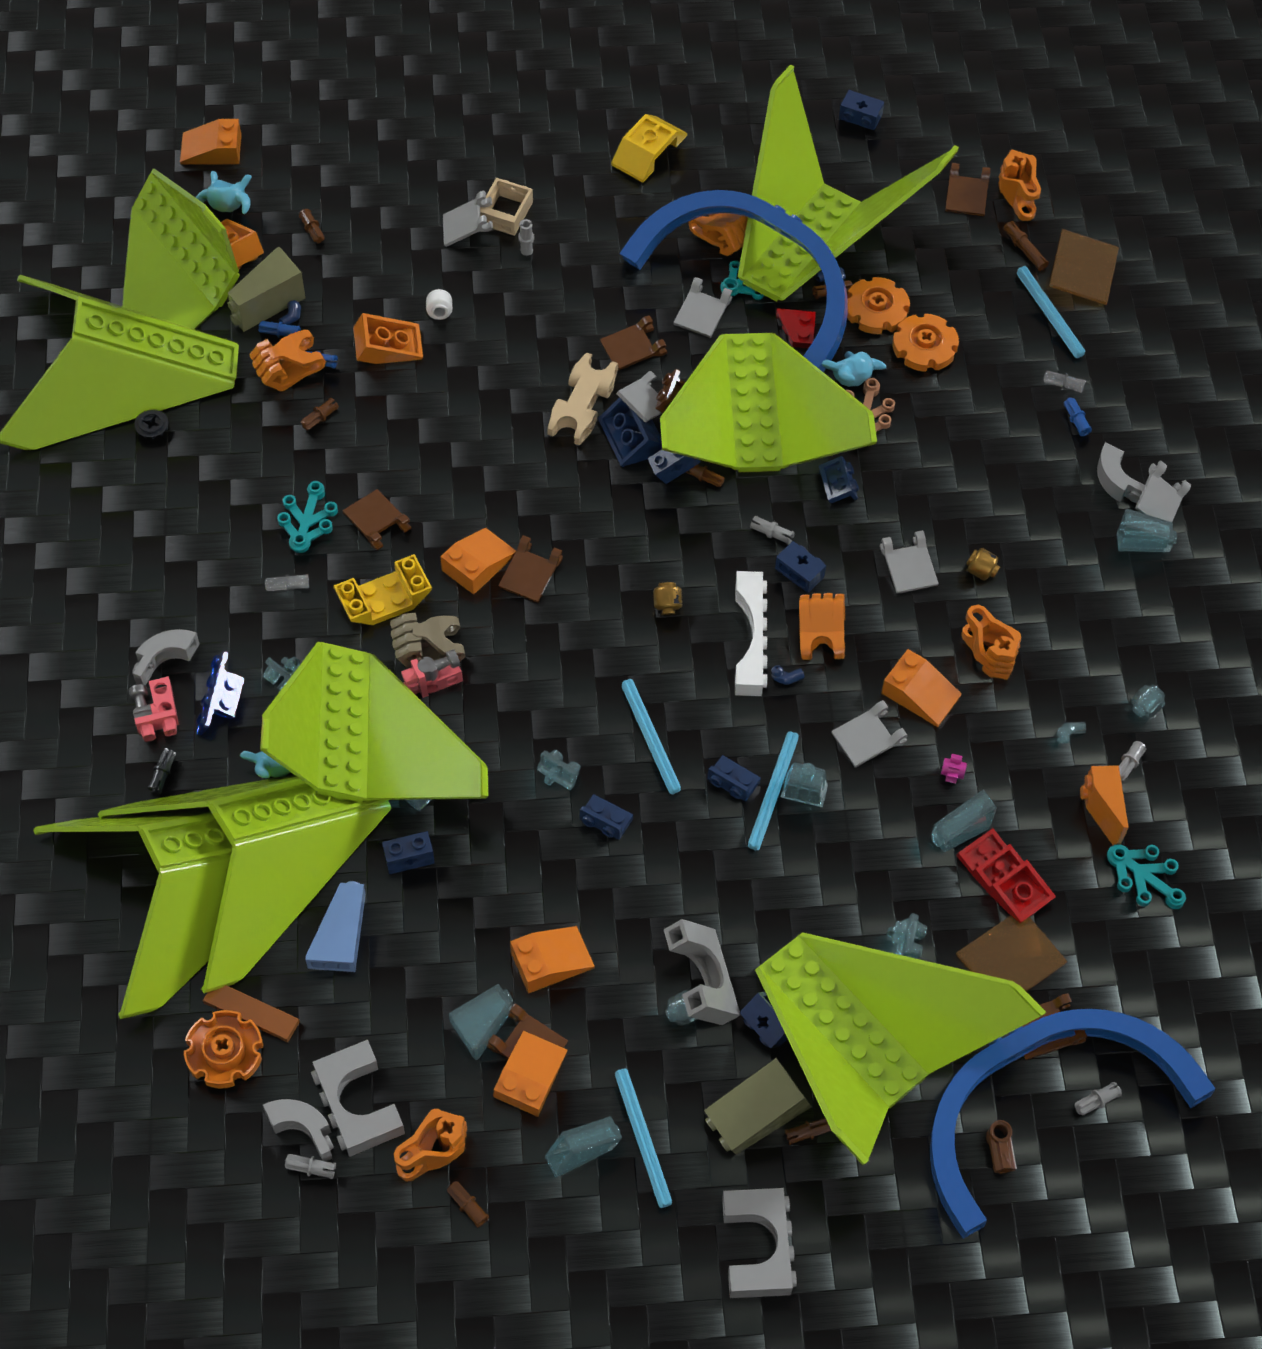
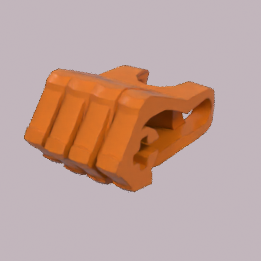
(1020, 183)
(721, 231)
(286, 361)
(822, 623)
(1001, 638)
(439, 1125)

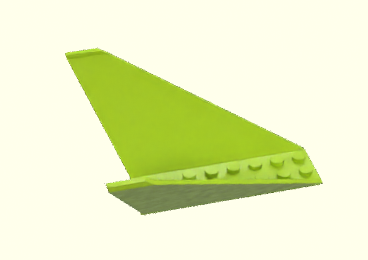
(792, 178)
(176, 256)
(116, 371)
(762, 408)
(365, 734)
(281, 856)
(186, 901)
(880, 1024)

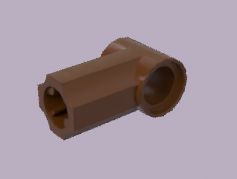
(1001, 1149)

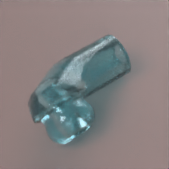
(1068, 729)

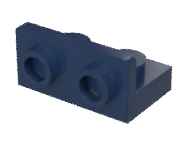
(838, 480)
(733, 778)
(605, 817)

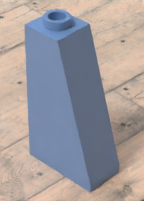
(339, 933)

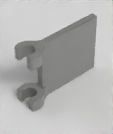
(466, 220)
(702, 312)
(641, 397)
(1159, 497)
(909, 566)
(867, 736)

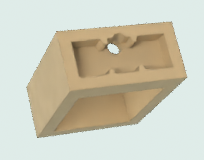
(502, 221)

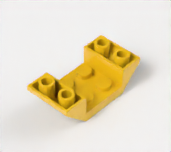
(644, 144)
(385, 595)

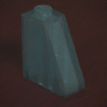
(1145, 533)
(964, 822)
(481, 1018)
(582, 1145)

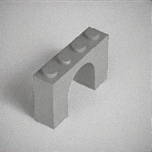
(716, 999)
(356, 1131)
(769, 1209)

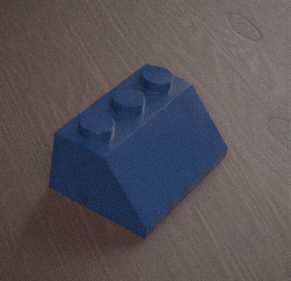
(629, 434)

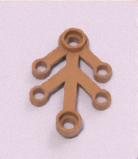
(871, 389)

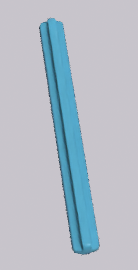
(1050, 312)
(651, 736)
(773, 791)
(643, 1138)

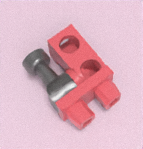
(433, 675)
(157, 715)

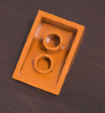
(212, 143)
(243, 242)
(386, 340)
(476, 559)
(920, 688)
(1106, 801)
(550, 957)
(529, 1073)

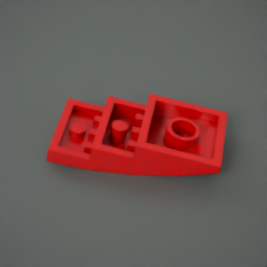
(1006, 876)

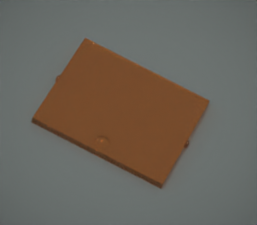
(1084, 266)
(1013, 953)

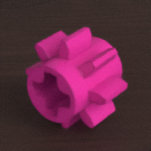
(953, 768)

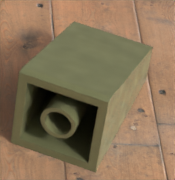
(265, 290)
(756, 1107)

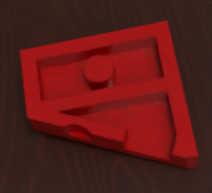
(798, 326)

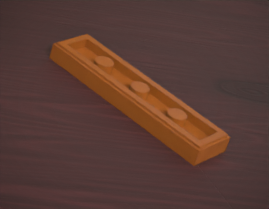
(263, 1015)

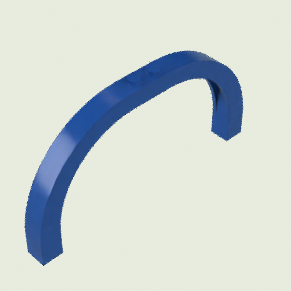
(705, 203)
(1106, 1024)

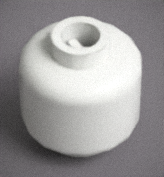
(439, 304)

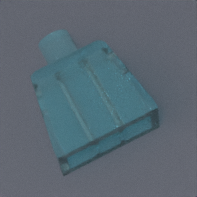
(805, 784)

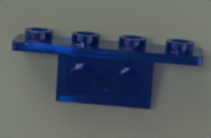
(222, 693)

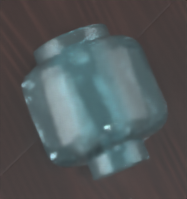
(1148, 701)
(677, 1010)

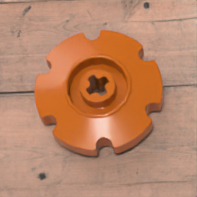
(877, 305)
(925, 342)
(223, 1066)

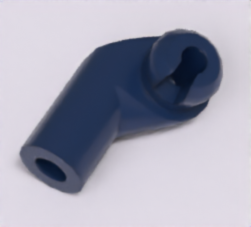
(293, 315)
(784, 677)

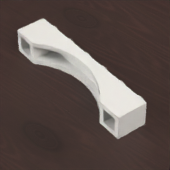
(749, 596)

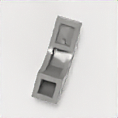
(1113, 478)
(163, 647)
(297, 1115)

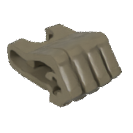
(424, 639)

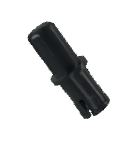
(161, 771)

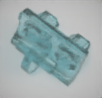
(274, 670)
(558, 771)
(904, 934)

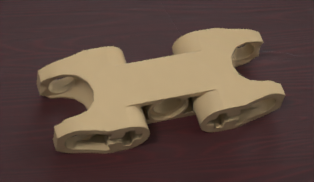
(578, 411)

